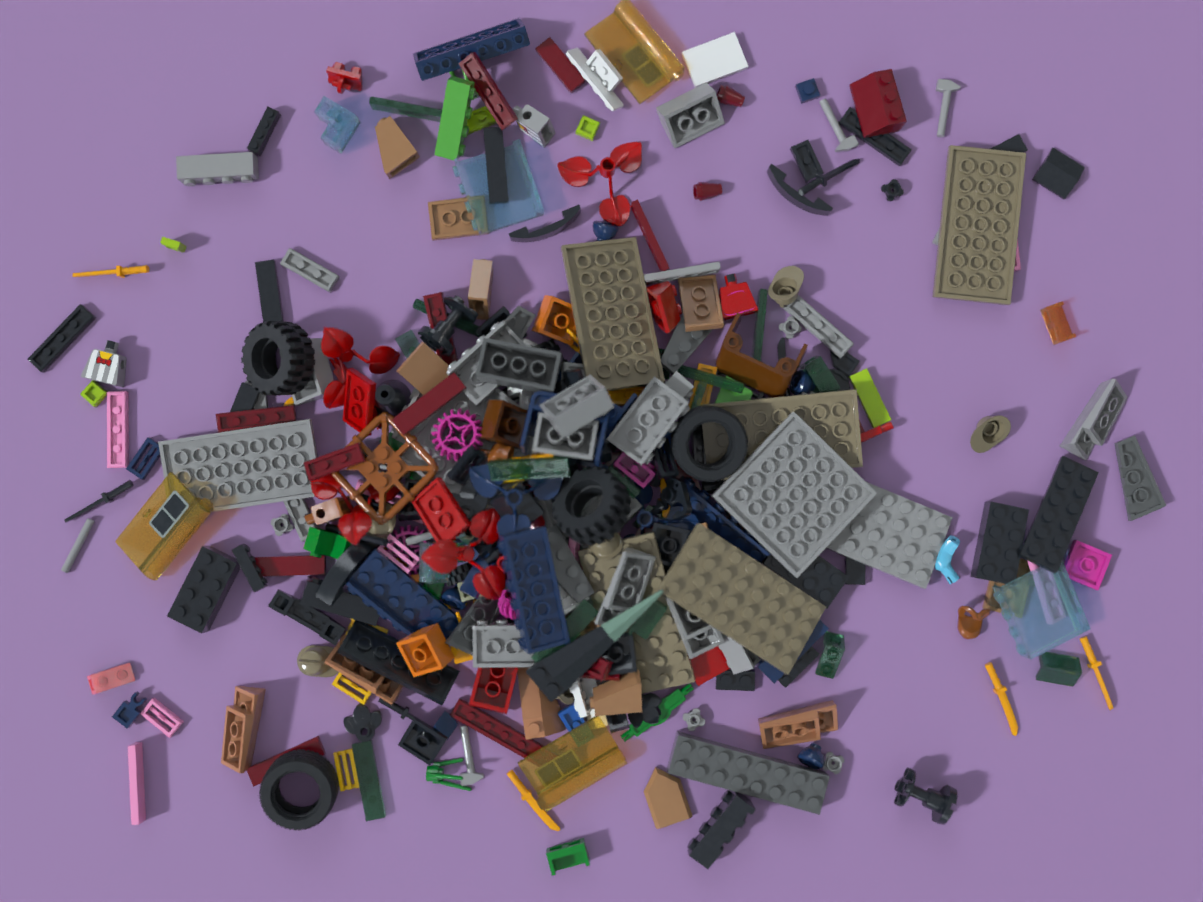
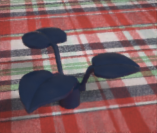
(647, 519)
(509, 524)

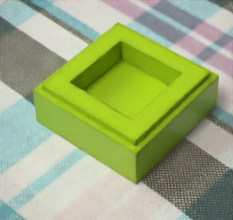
(587, 128)
(172, 244)
(94, 393)

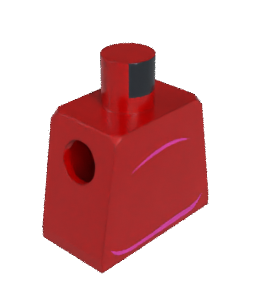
(736, 298)

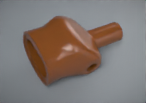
(499, 451)

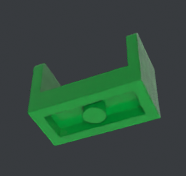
(567, 855)

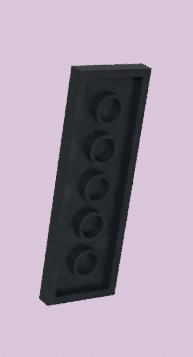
(1058, 514)
(381, 654)

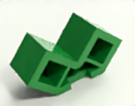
(326, 543)

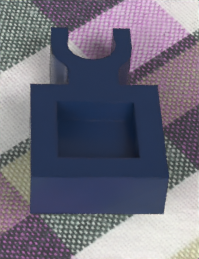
(128, 711)

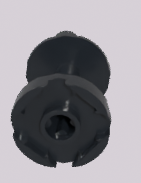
(440, 335)
(937, 801)

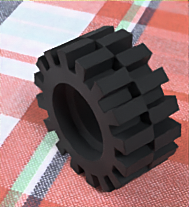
(459, 573)

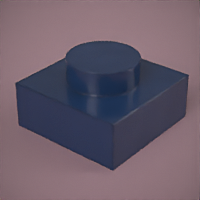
(807, 90)

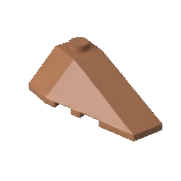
(538, 713)

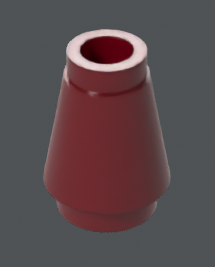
(729, 96)
(706, 190)

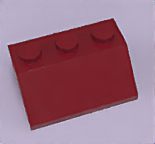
(878, 103)

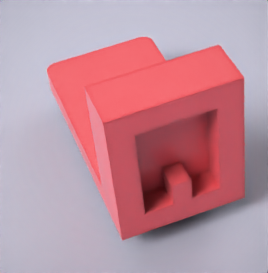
(111, 678)

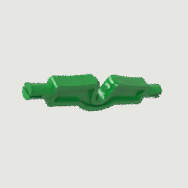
(668, 704)

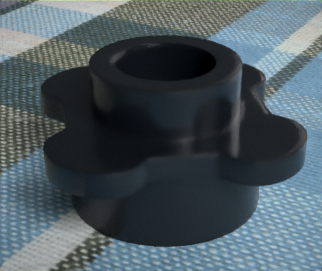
(892, 185)

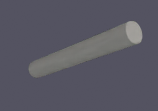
(77, 545)

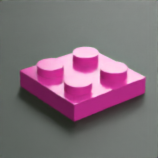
(1086, 564)

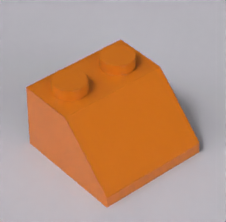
(554, 319)
(425, 650)

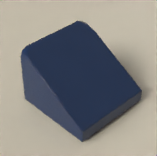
(446, 724)

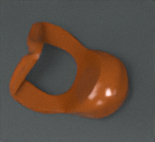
(969, 626)

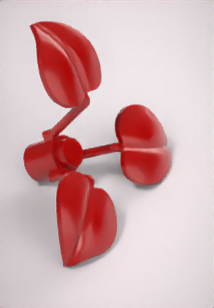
(626, 157)
(339, 344)
(352, 525)
(444, 554)

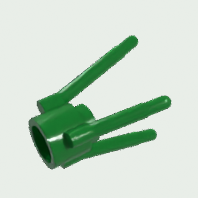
(436, 774)

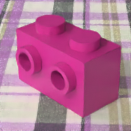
(639, 473)

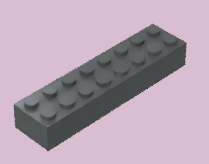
(748, 772)

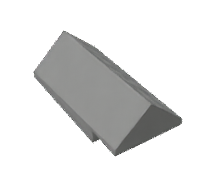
(1095, 419)
(627, 584)
(695, 633)

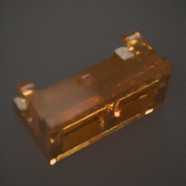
(1057, 323)

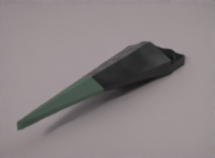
(564, 666)

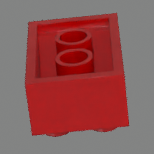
(664, 306)
(493, 688)

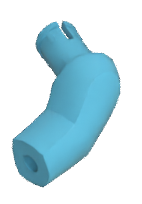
(944, 558)

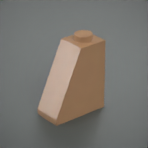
(394, 147)
(481, 287)
(618, 696)

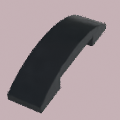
(777, 178)
(569, 216)
(342, 571)
(307, 616)

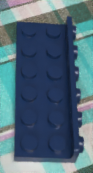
(486, 44)
(722, 522)
(533, 590)
(399, 596)

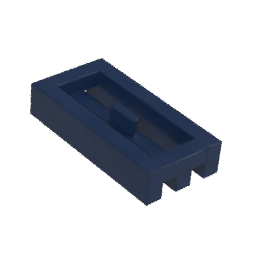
(139, 454)

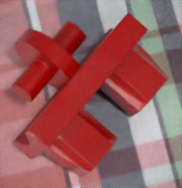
(344, 79)

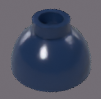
(604, 230)
(802, 383)
(452, 598)
(812, 756)

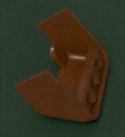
(752, 372)

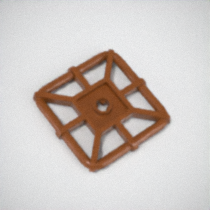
(396, 468)

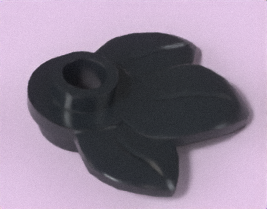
(470, 500)
(649, 712)
(363, 719)

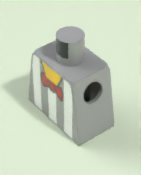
(534, 124)
(106, 365)

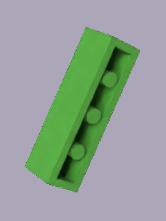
(454, 118)

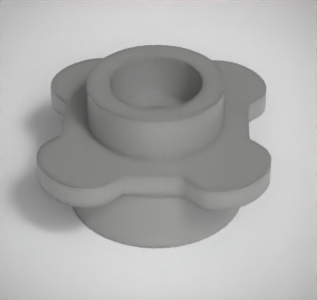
(785, 327)
(275, 522)
(693, 714)
(836, 768)

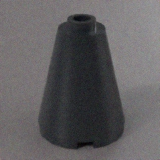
(392, 397)

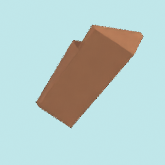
(370, 680)
(798, 725)
(242, 728)

